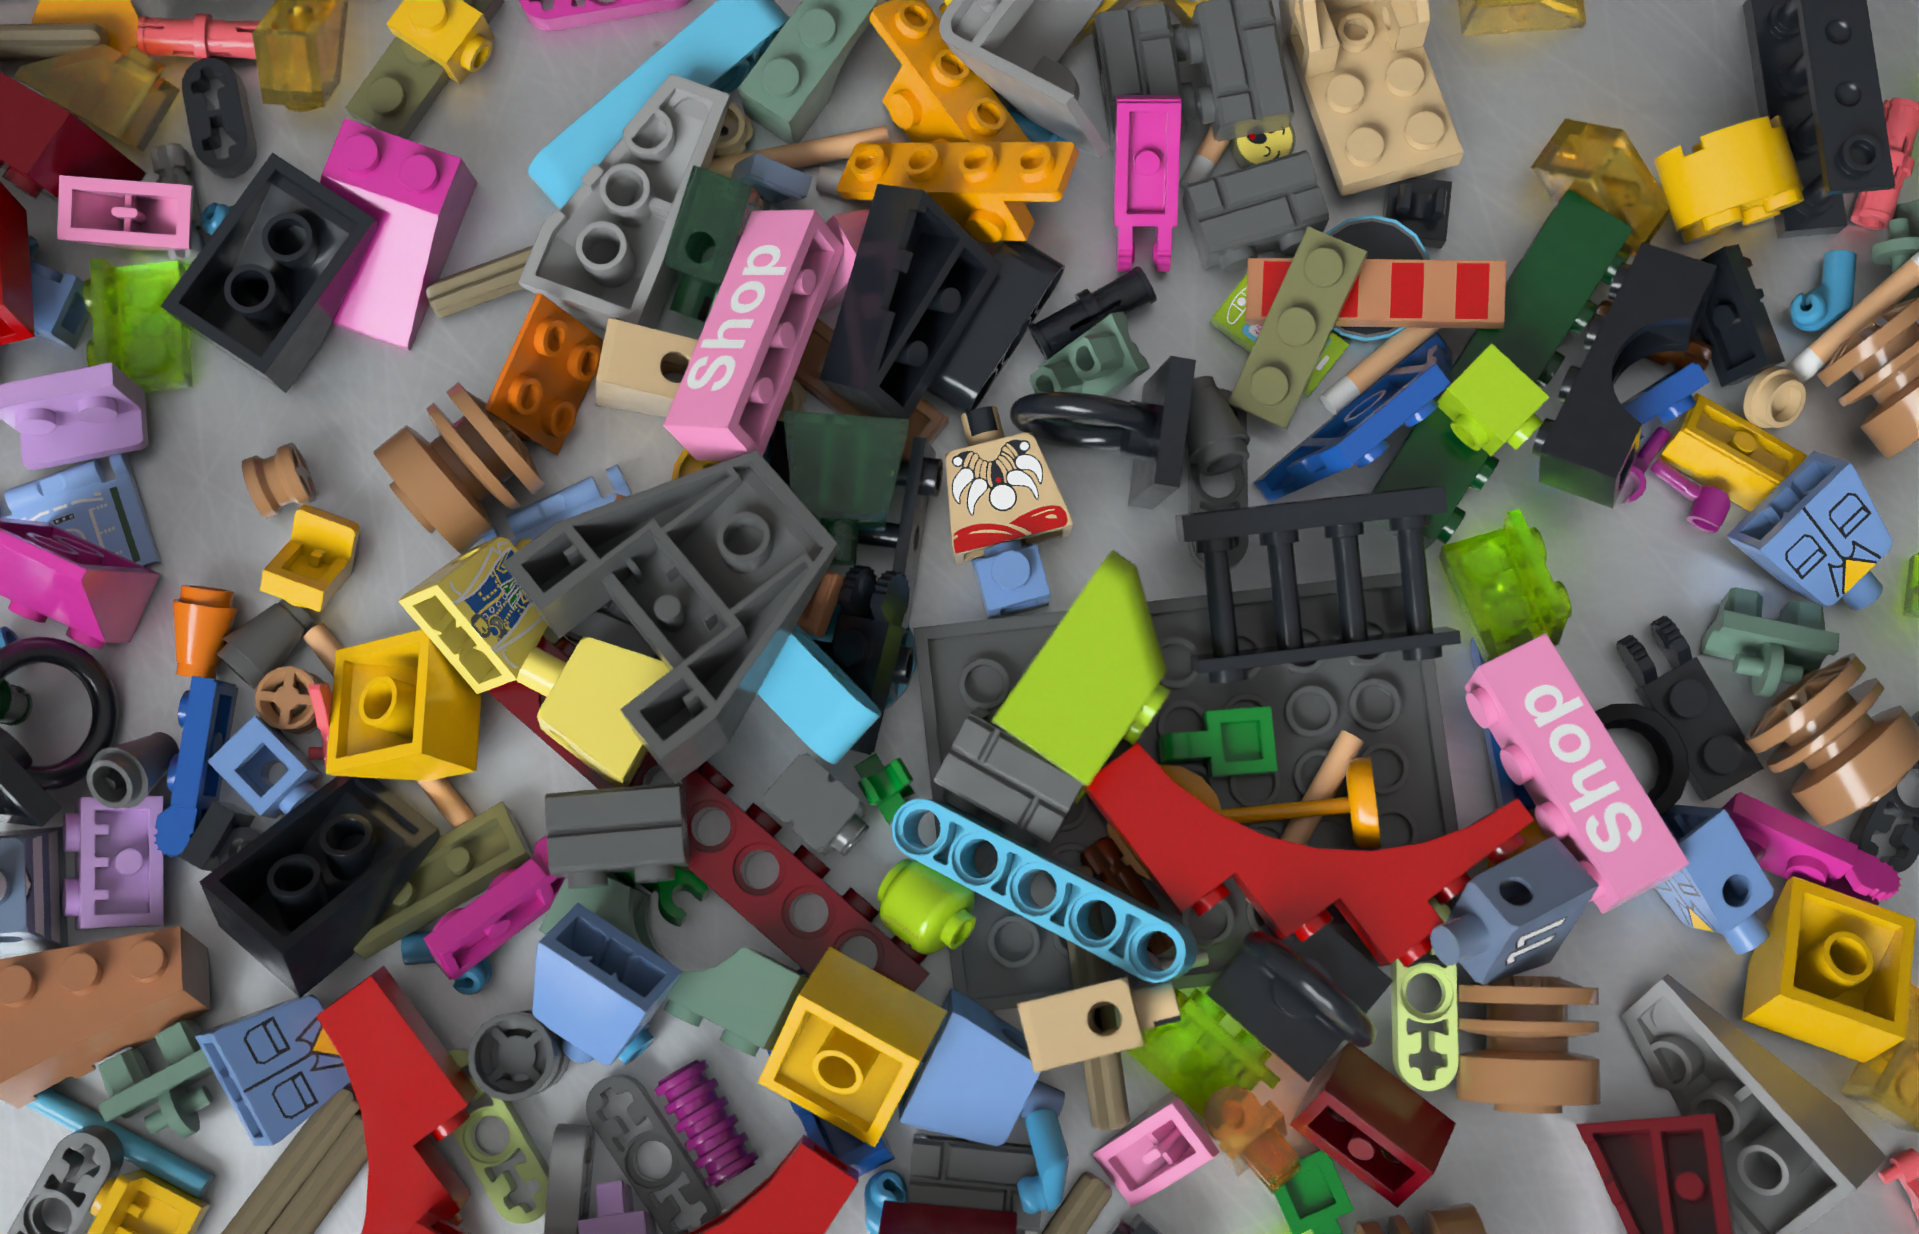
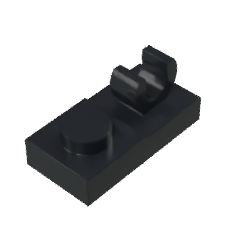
(1738, 321)

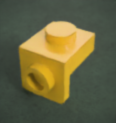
(446, 33)
(314, 560)
(145, 1205)

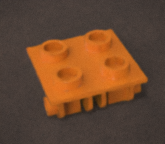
(546, 375)

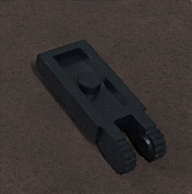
(870, 647)
(1692, 704)

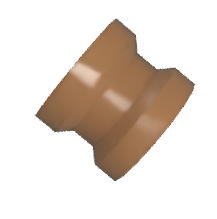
(278, 480)
(280, 695)

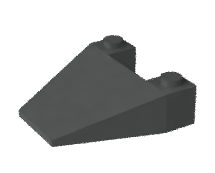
(706, 576)

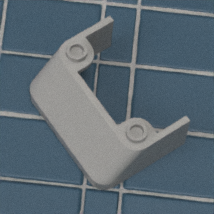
(1018, 54)

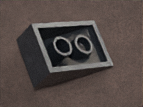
(274, 272)
(319, 879)

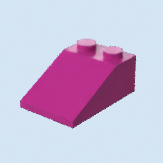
(419, 207)
(72, 582)

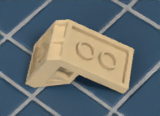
(1371, 89)

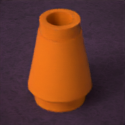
(200, 624)

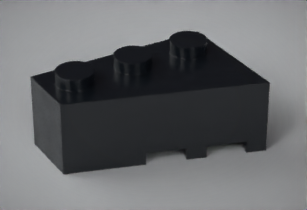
(904, 303)

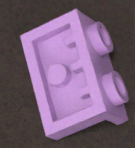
(75, 415)
(115, 865)

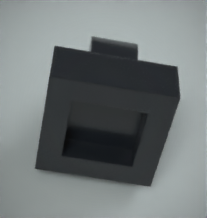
(1421, 207)
(219, 835)

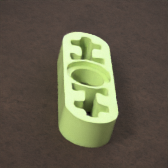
(1409, 1043)
(501, 1187)

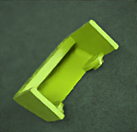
(1091, 677)

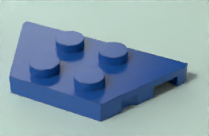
(1360, 429)

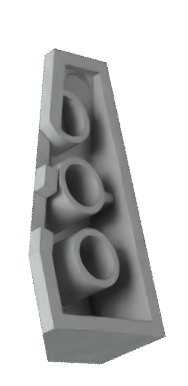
(612, 235)
(1782, 1139)

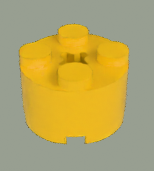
(1730, 178)

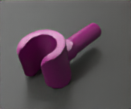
(1643, 460)
(1709, 503)

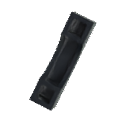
(1653, 311)

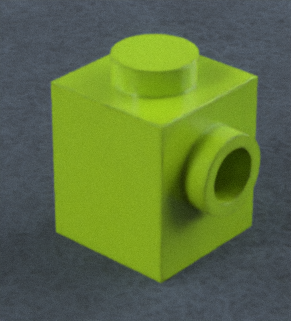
(1493, 403)

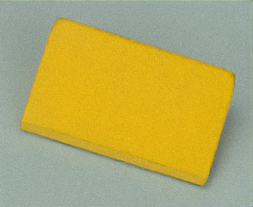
(1729, 453)

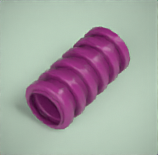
(706, 1123)

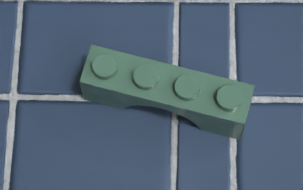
(802, 64)
(743, 994)

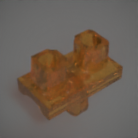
(1251, 1136)

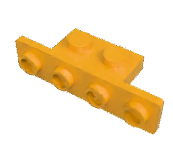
(934, 90)
(972, 181)

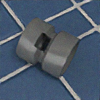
(516, 1057)

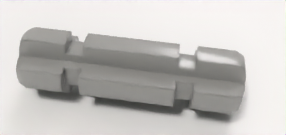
(173, 167)

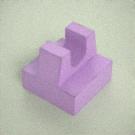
(617, 1212)

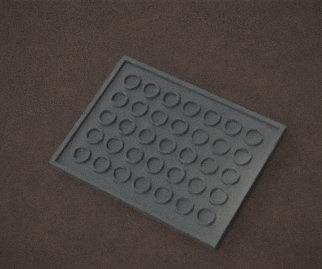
(1372, 696)

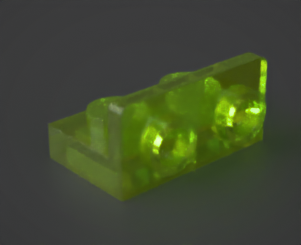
(134, 327)
(1506, 587)
(1202, 1056)

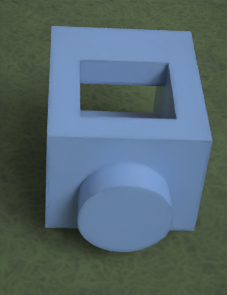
(58, 305)
(1011, 579)
(246, 765)

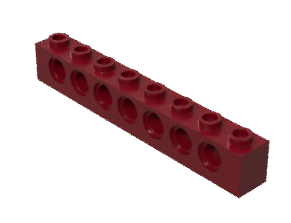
(724, 864)

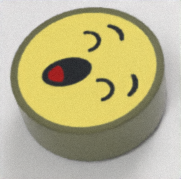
(1263, 147)

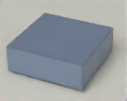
(773, 180)

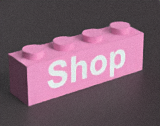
(755, 335)
(1573, 772)

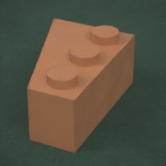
(91, 1001)

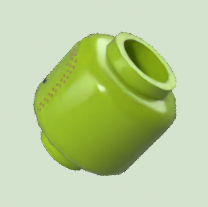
(925, 907)

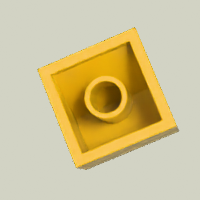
(401, 712)
(1832, 972)
(851, 1046)

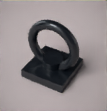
(1145, 431)
(24, 785)
(1301, 995)

